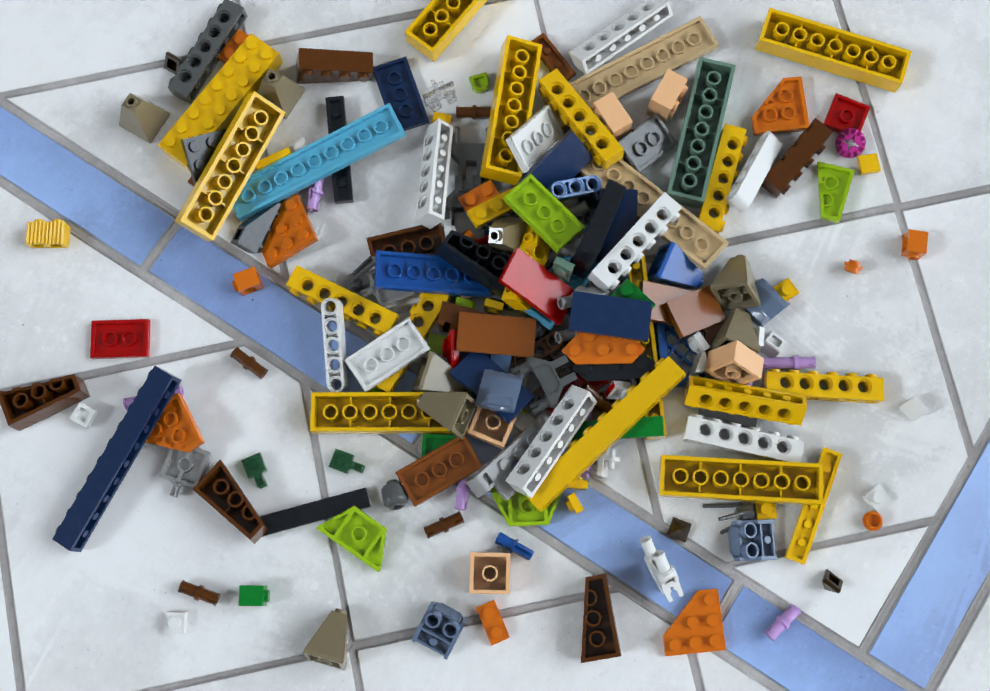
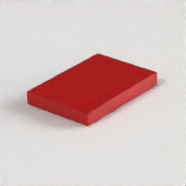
(120, 339)

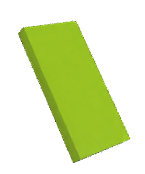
(543, 213)

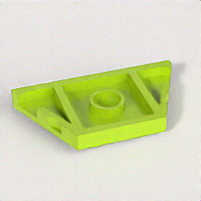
(521, 512)
(358, 535)

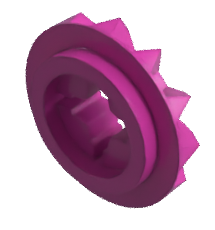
(847, 134)

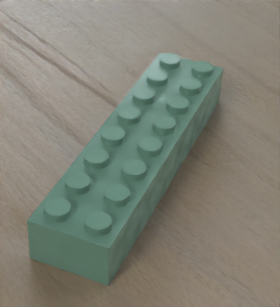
(700, 132)

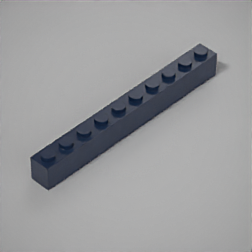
(116, 459)

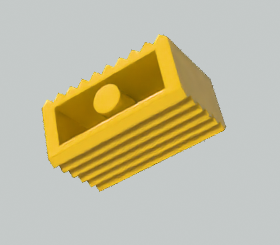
(47, 234)

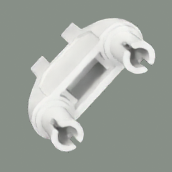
(660, 569)

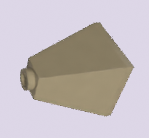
(280, 91)
(142, 117)
(506, 233)
(736, 285)
(736, 327)
(435, 376)
(449, 409)
(330, 641)

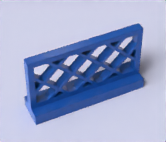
(662, 348)

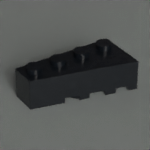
(475, 260)

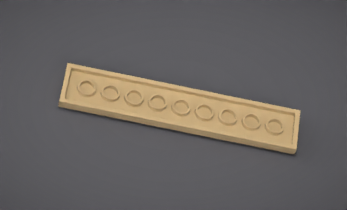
(644, 64)
(691, 235)

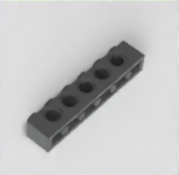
(208, 60)

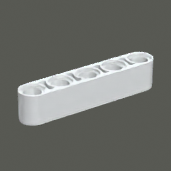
(754, 171)
(331, 354)

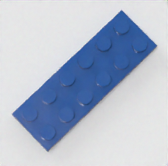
(423, 275)

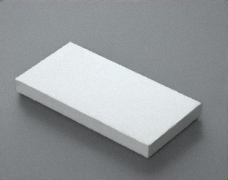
(535, 138)
(387, 354)

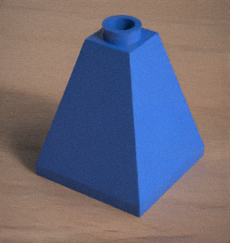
(674, 268)

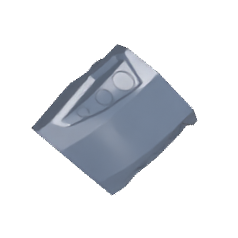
(770, 305)
(499, 391)
(752, 540)
(440, 628)

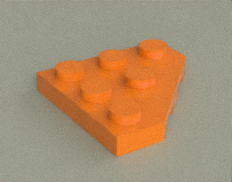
(783, 109)
(289, 232)
(602, 350)
(176, 427)
(697, 626)

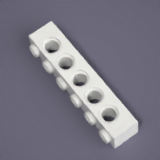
(620, 34)
(434, 174)
(663, 206)
(692, 434)
(551, 441)

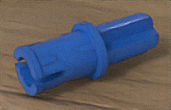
(513, 546)

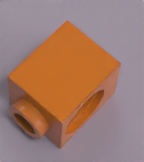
(914, 244)
(247, 281)

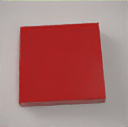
(845, 114)

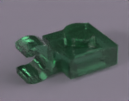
(344, 462)
(255, 468)

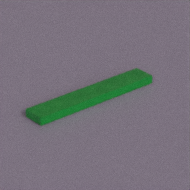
(643, 428)

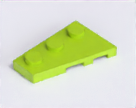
(833, 190)

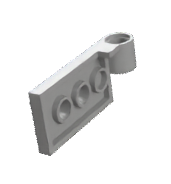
(498, 469)

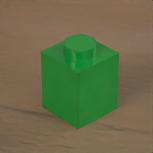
(253, 595)

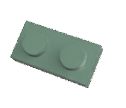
(562, 269)

